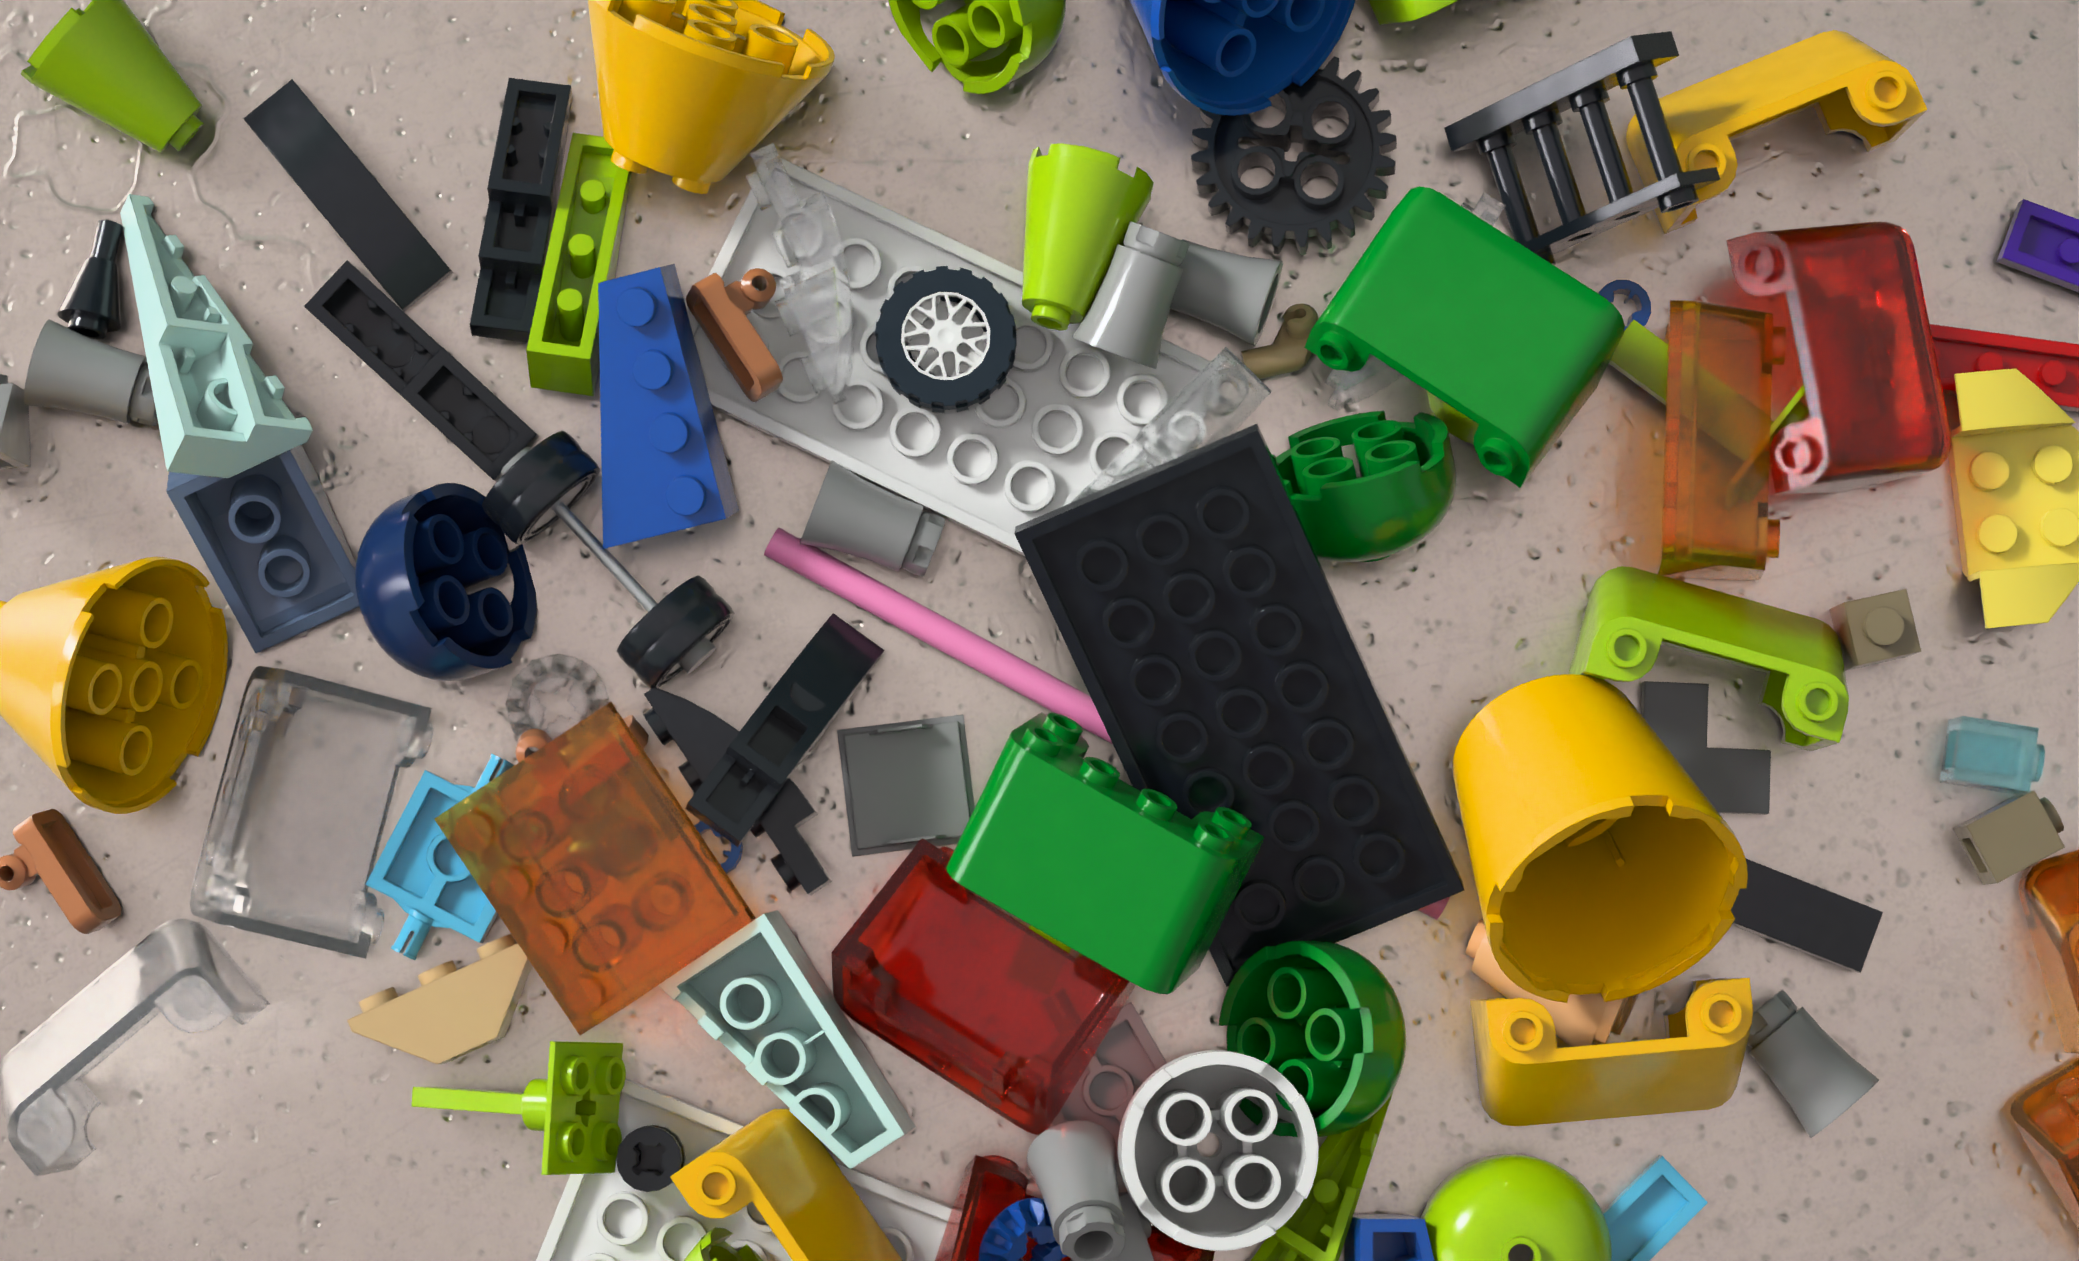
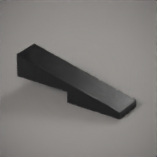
(420, 369)
(1805, 917)

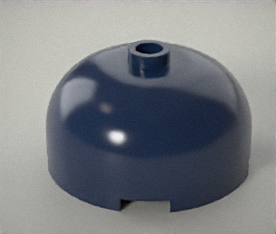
(415, 579)

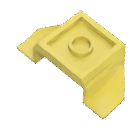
(2015, 496)

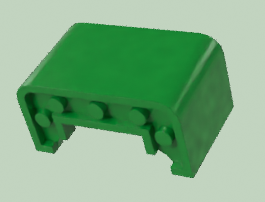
(1101, 859)

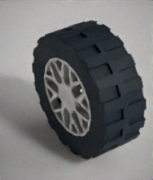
(946, 339)

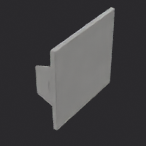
(906, 784)

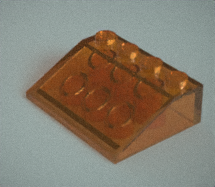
(595, 868)

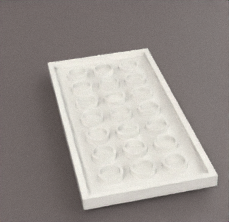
(984, 468)

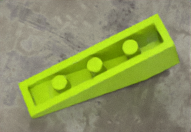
(579, 256)

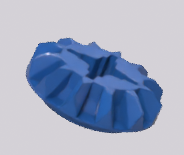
(1007, 1233)

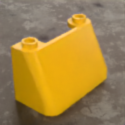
(1832, 71)
(1535, 1083)
(793, 1187)

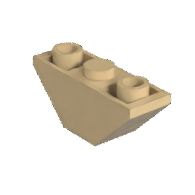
(452, 1008)

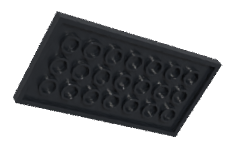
(1242, 691)

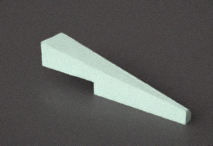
(207, 389)

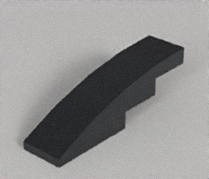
(520, 207)

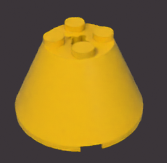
(697, 82)
(115, 677)

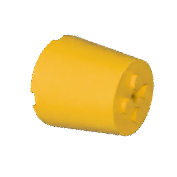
(1590, 843)

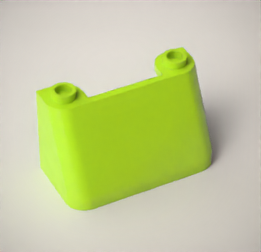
(1802, 656)

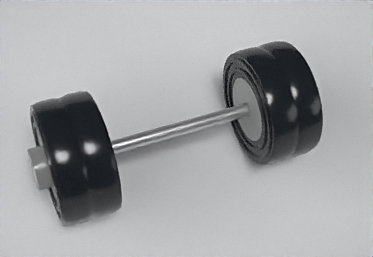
(540, 489)

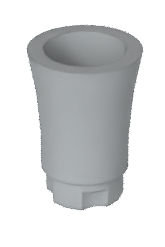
(1227, 290)
(1135, 296)
(88, 377)
(871, 523)
(1806, 1063)
(1080, 1188)

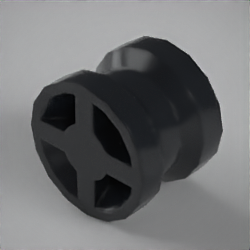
(659, 1151)

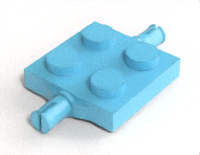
(425, 870)

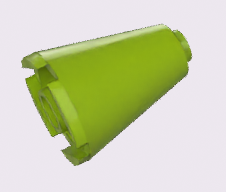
(117, 74)
(1072, 227)

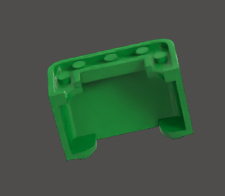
(1473, 327)

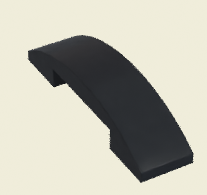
(347, 195)

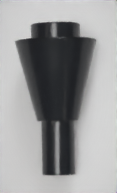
(94, 299)

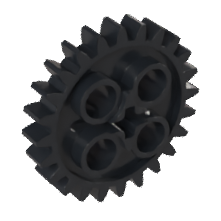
(1282, 205)

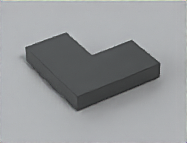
(1729, 777)

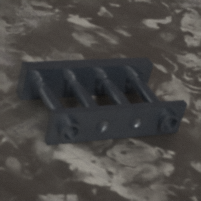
(1585, 90)

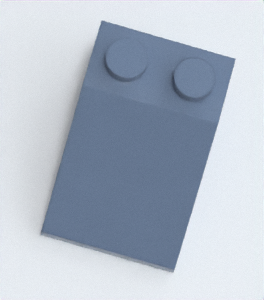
(270, 545)

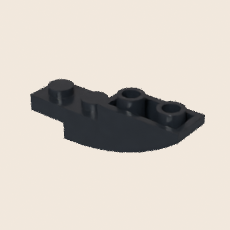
(784, 729)
(703, 742)

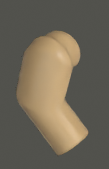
(1288, 350)

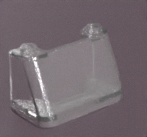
(305, 810)
(172, 972)

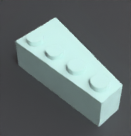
(792, 1036)

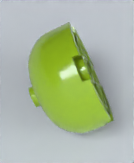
(978, 28)
(1513, 1202)

